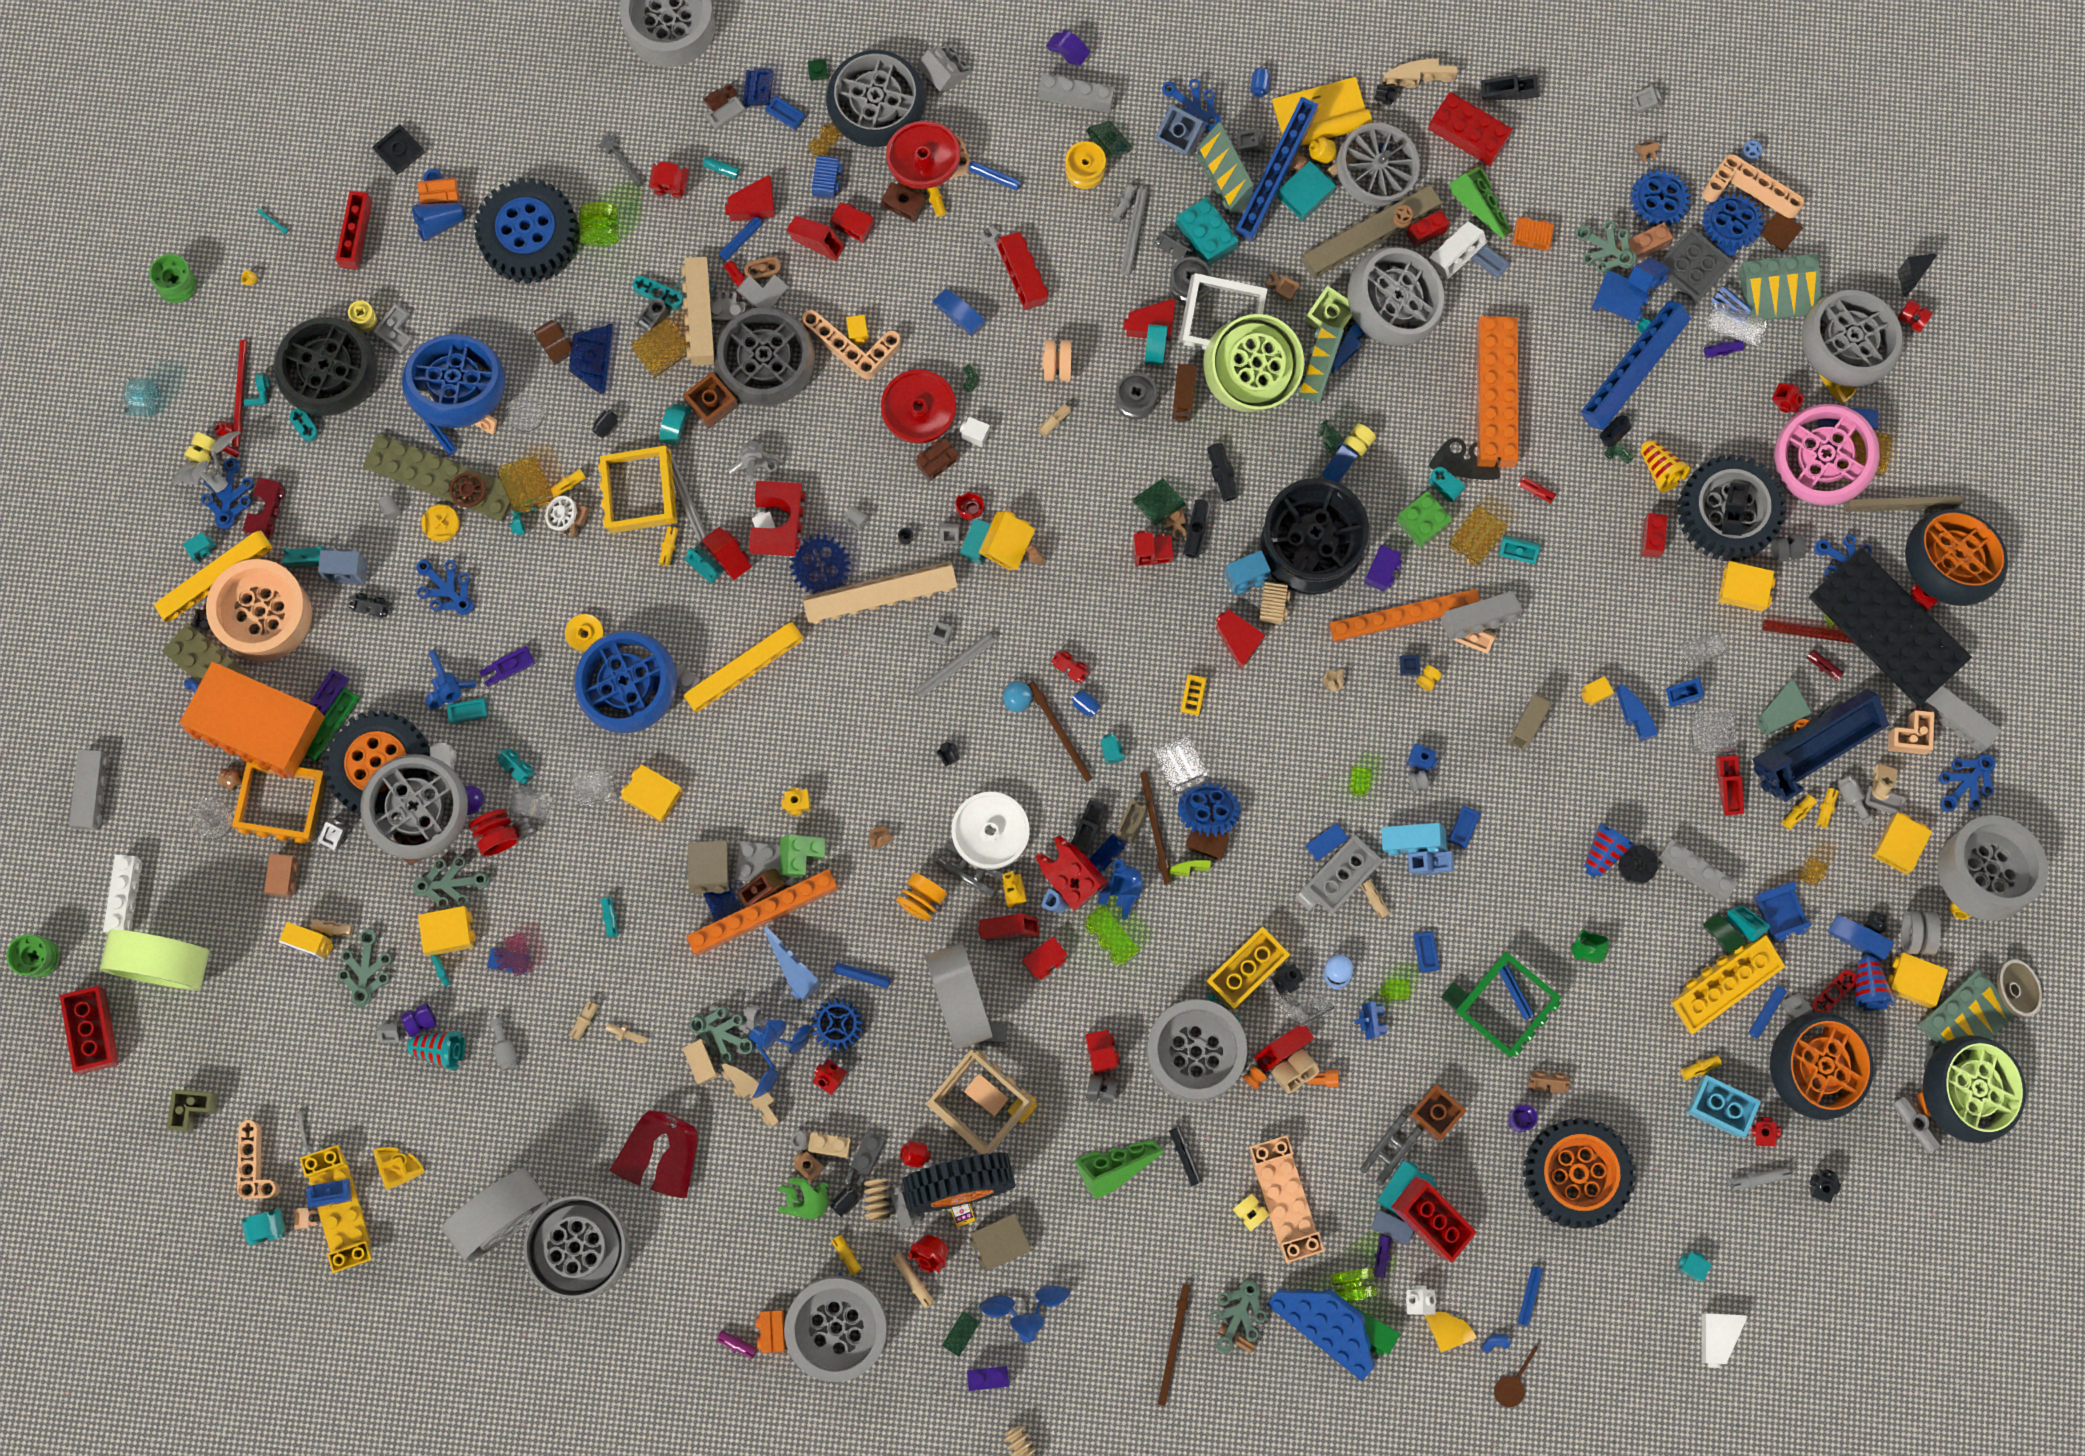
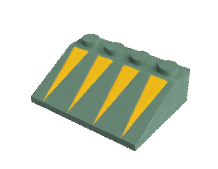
(1225, 170)
(1781, 286)
(1321, 362)
(1967, 1010)

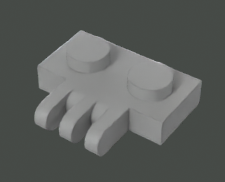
(726, 308)

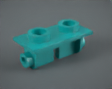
(703, 564)
(509, 759)

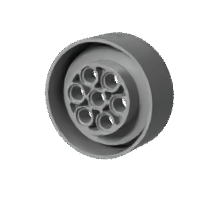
(673, 49)
(2016, 876)
(958, 996)
(1212, 1021)
(494, 1215)
(611, 1249)
(822, 1360)

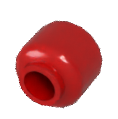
(915, 1154)

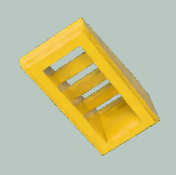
(1202, 680)

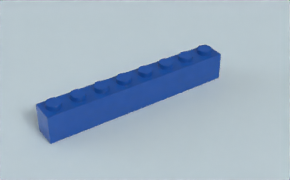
(1277, 169)
(1635, 365)

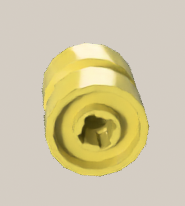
(362, 316)
(1360, 438)
(200, 442)
(1247, 1206)

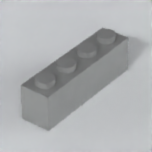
(1076, 93)
(1481, 615)
(1962, 719)
(88, 790)
(1697, 871)

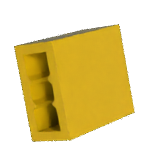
(1007, 540)
(1746, 586)
(651, 793)
(1902, 843)
(446, 931)
(1916, 980)

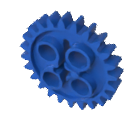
(1661, 183)
(1741, 208)
(1196, 813)

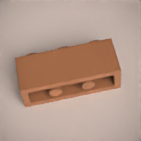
(1648, 242)

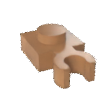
(1284, 287)
(579, 520)
(1175, 522)
(1035, 555)

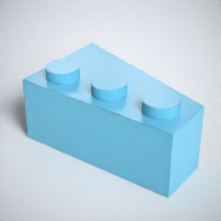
(1414, 839)

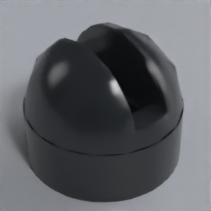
(905, 536)

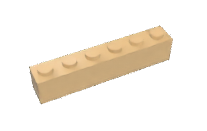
(699, 311)

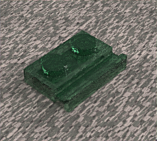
(1331, 438)

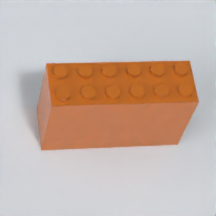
(251, 720)

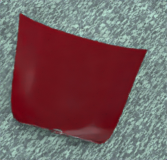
(676, 1163)

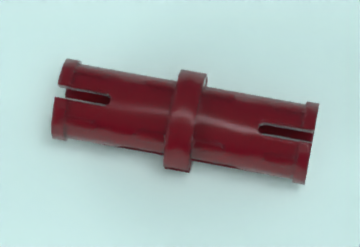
(1825, 665)

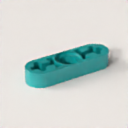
(655, 285)

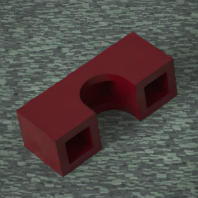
(271, 493)

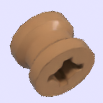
(1404, 212)

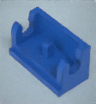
(329, 1193)

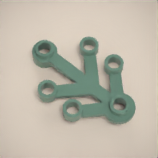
(1609, 248)
(447, 883)
(364, 972)
(720, 1034)
(1239, 1313)

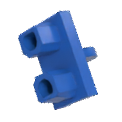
(1369, 1021)

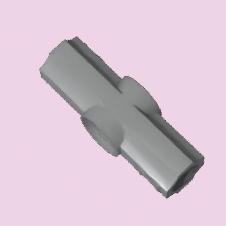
(1909, 1113)

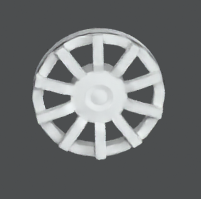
(561, 513)

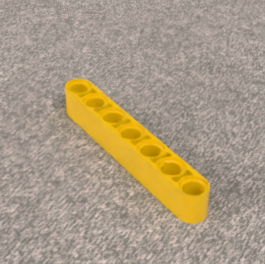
(199, 585)
(743, 667)

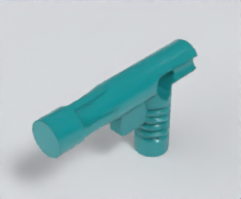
(441, 973)

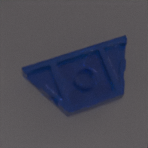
(591, 356)

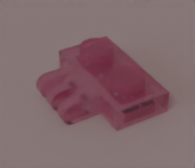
(515, 955)

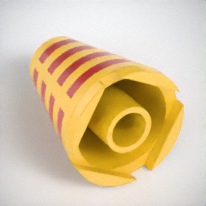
(1663, 466)

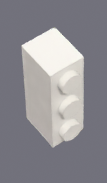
(1457, 249)

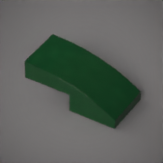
(1725, 934)

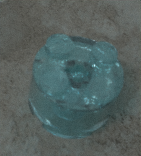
(140, 397)

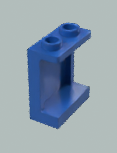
(1620, 297)
(1782, 912)

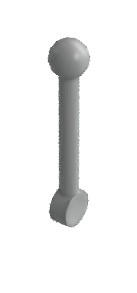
(305, 1147)

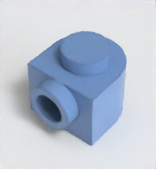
(1054, 901)

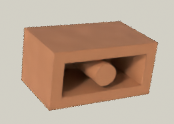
(281, 875)

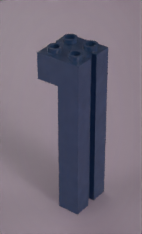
(1819, 744)

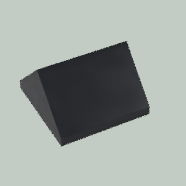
(1913, 270)

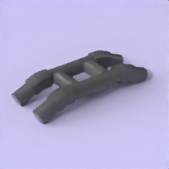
(975, 880)
(1390, 1137)

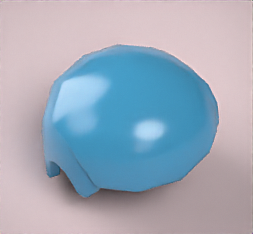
(1017, 696)

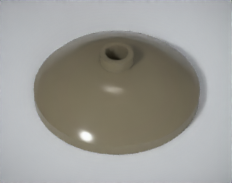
(2019, 988)

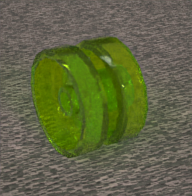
(1353, 1284)

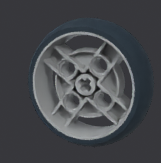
(843, 89)

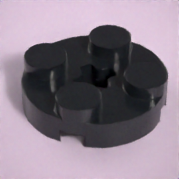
(1634, 875)

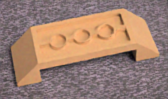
(1285, 1199)

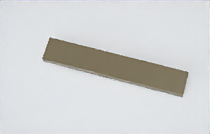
(1891, 504)

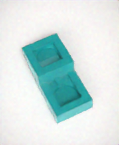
(1155, 344)

